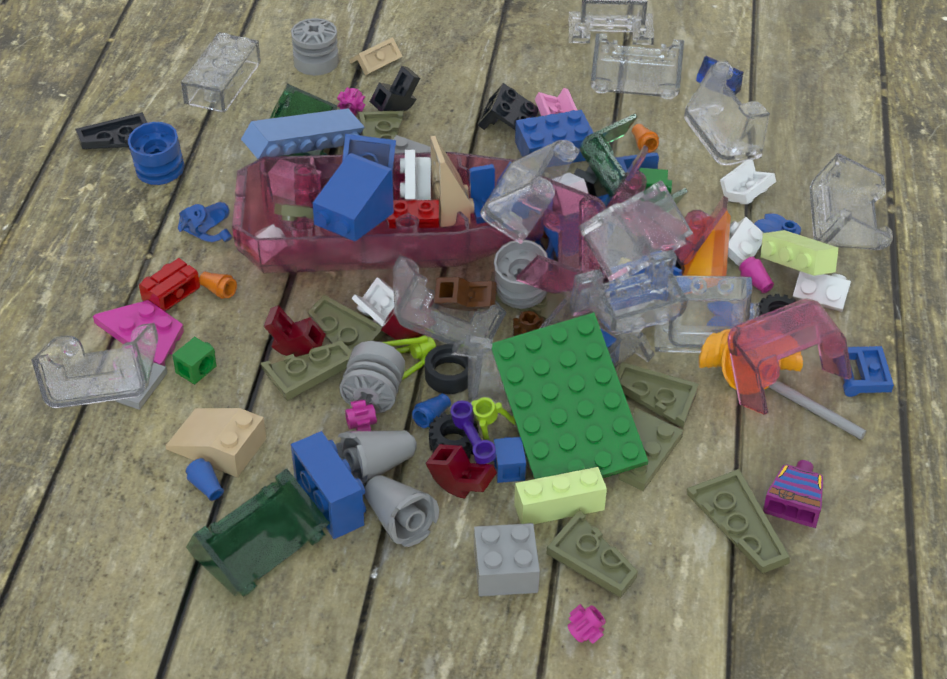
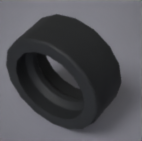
(445, 383)

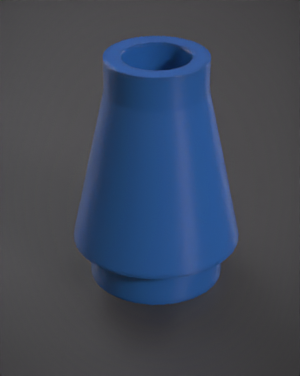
(427, 410)
(203, 477)

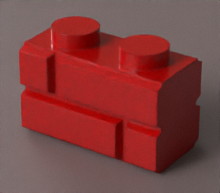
(170, 284)

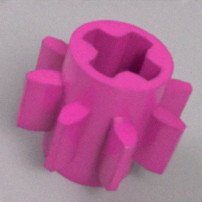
(351, 99)
(360, 416)
(586, 624)

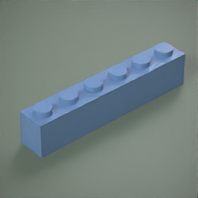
(300, 133)

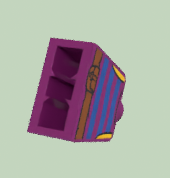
(796, 494)

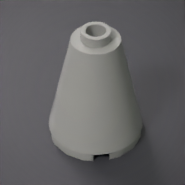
(375, 451)
(401, 509)

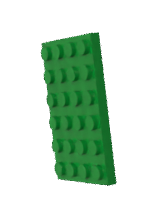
(568, 400)

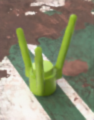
(419, 349)
(486, 413)

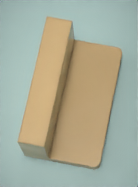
(378, 56)

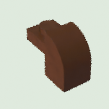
(464, 295)

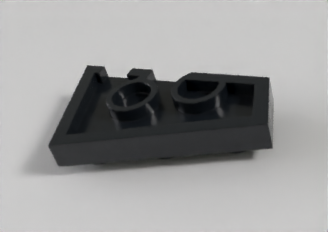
(109, 133)

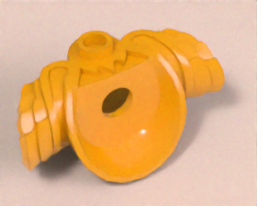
(716, 354)

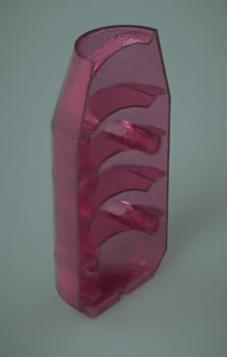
(315, 249)

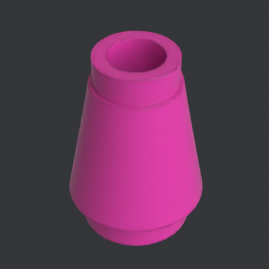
(760, 278)

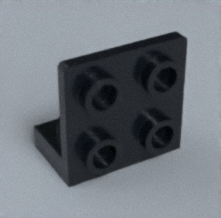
(508, 107)

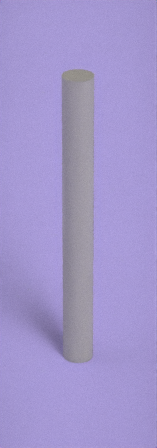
(818, 409)

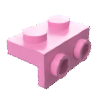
(553, 105)

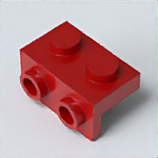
(425, 210)

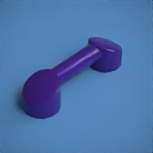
(463, 418)

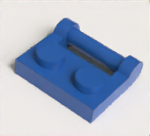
(872, 369)

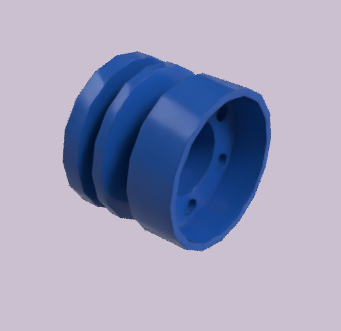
(156, 153)

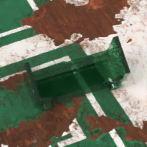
(601, 158)

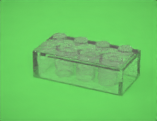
(221, 72)

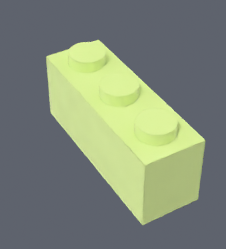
(799, 252)
(560, 496)

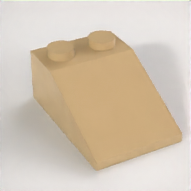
(448, 186)
(220, 436)

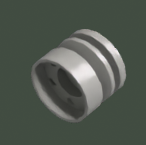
(315, 46)
(507, 265)
(373, 375)

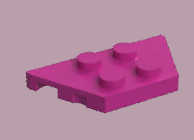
(123, 320)

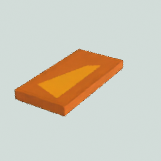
(713, 254)

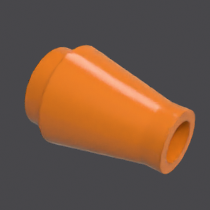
(645, 137)
(219, 284)

